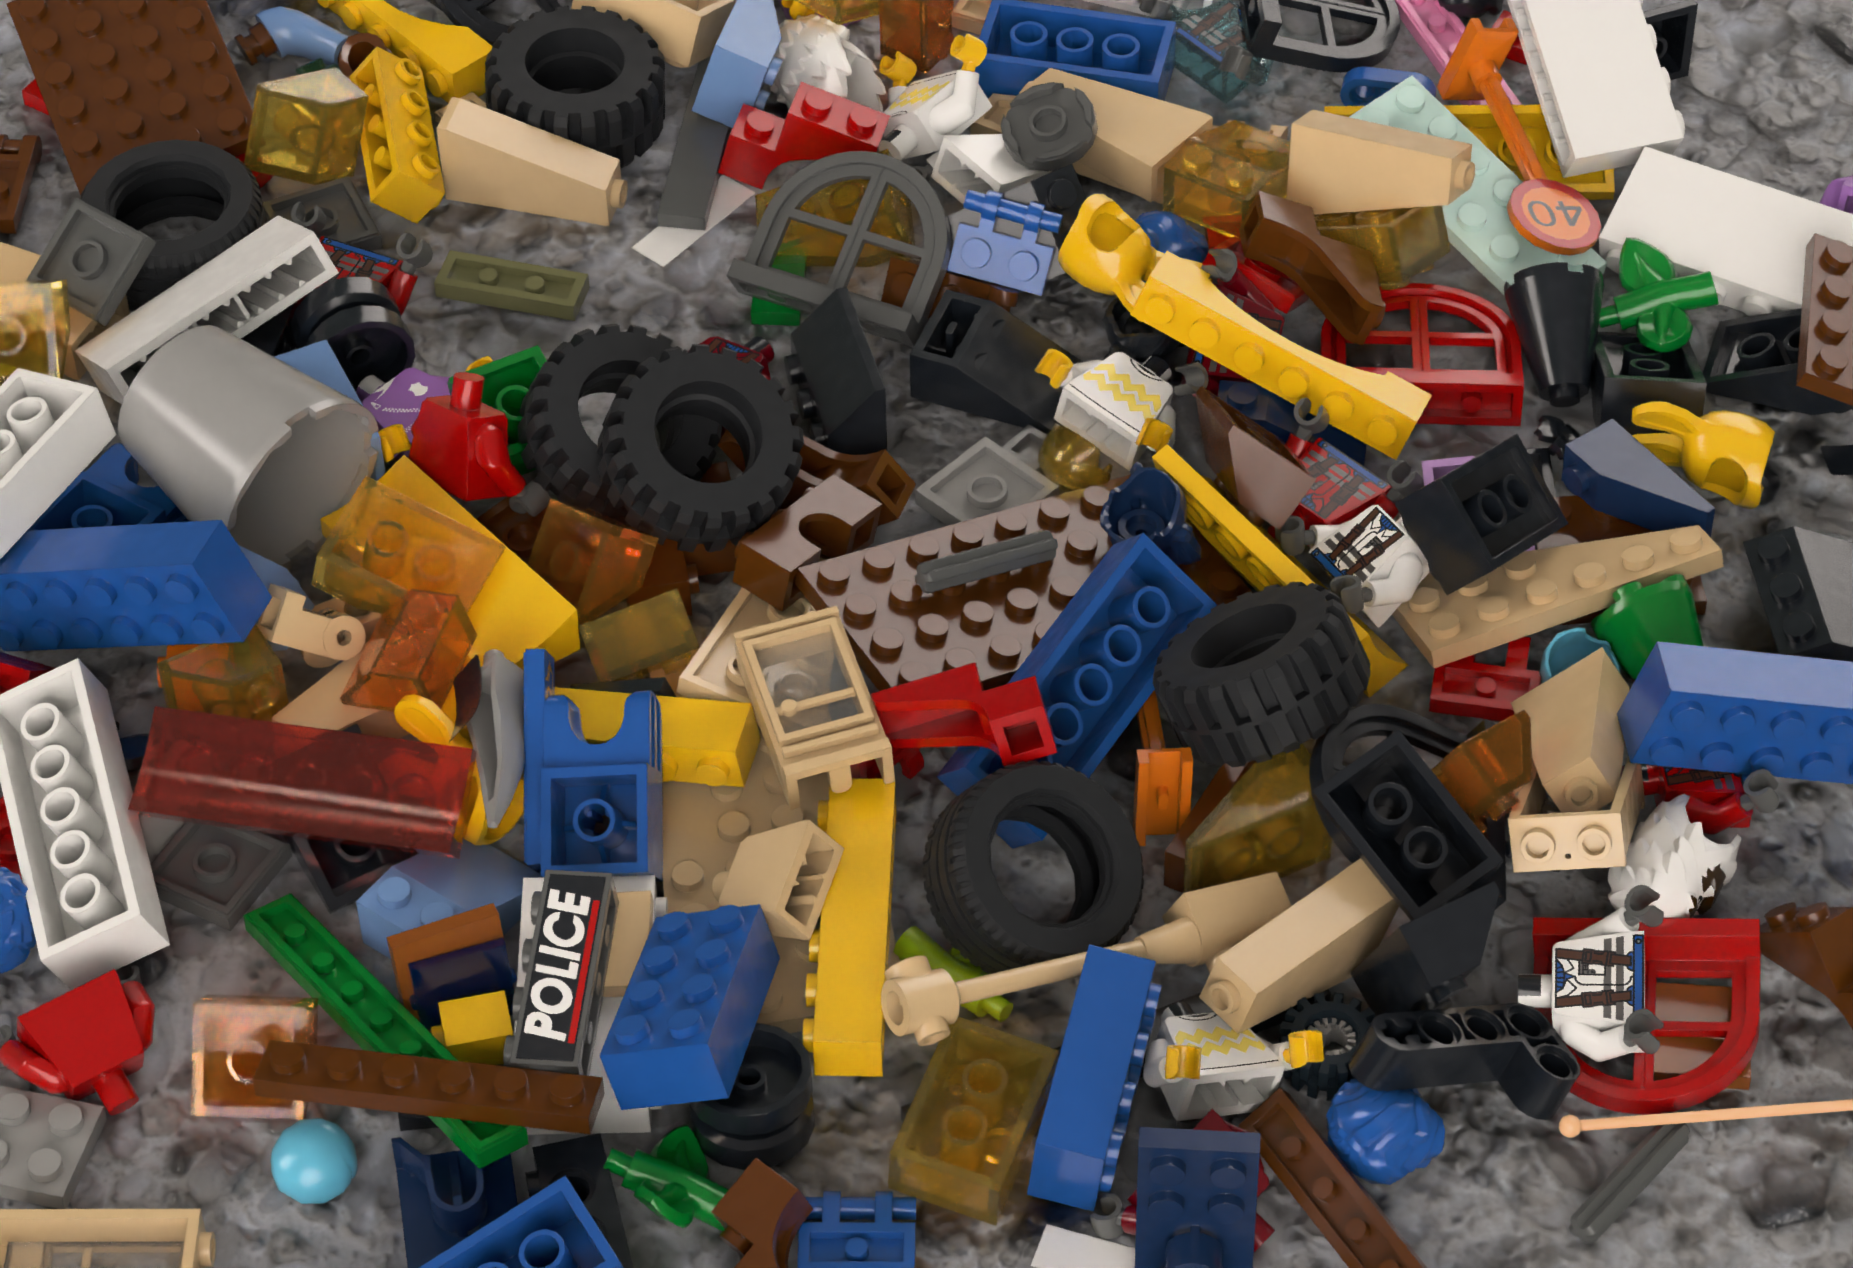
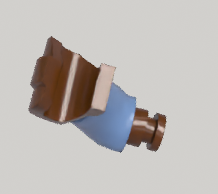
(301, 35)

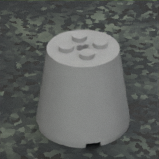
(246, 440)

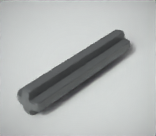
(986, 561)
(1628, 1181)

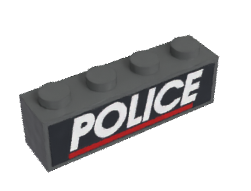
(564, 973)

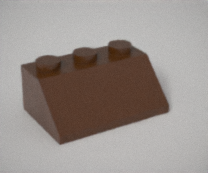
(1251, 463)

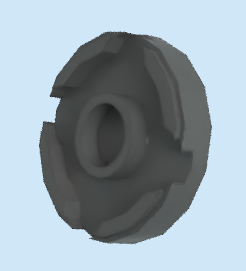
(1049, 127)

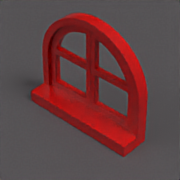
(1457, 394)
(1675, 951)

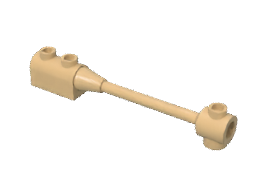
(1194, 934)

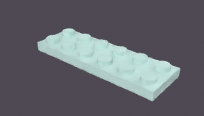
(1478, 218)

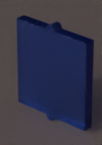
(460, 975)

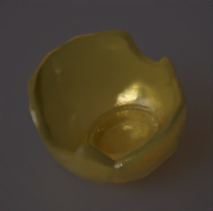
(1071, 460)

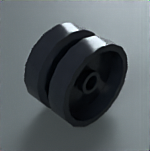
(360, 326)
(767, 1108)

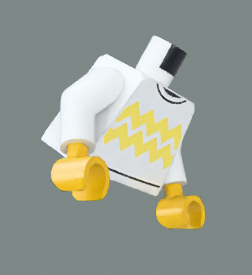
(935, 104)
(1114, 402)
(1212, 1067)

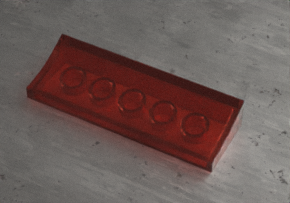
(305, 782)

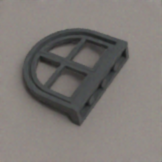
(902, 325)

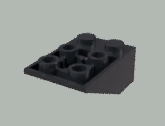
(984, 363)

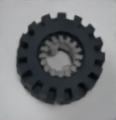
(1338, 1024)

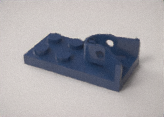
(447, 1198)
(1196, 1198)

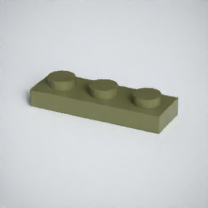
(512, 285)

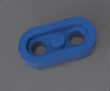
(1366, 84)

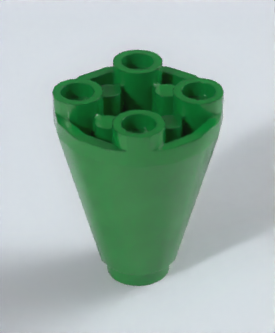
(1646, 616)

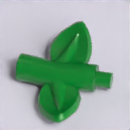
(1656, 297)
(671, 1179)

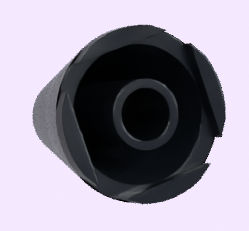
(1557, 327)

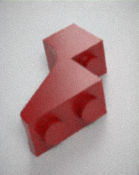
(813, 129)
(956, 711)

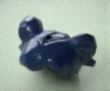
(1153, 506)

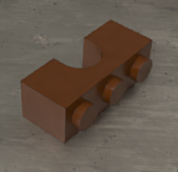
(824, 520)

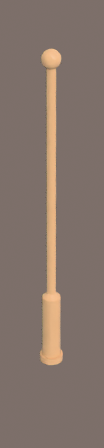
(1571, 1125)

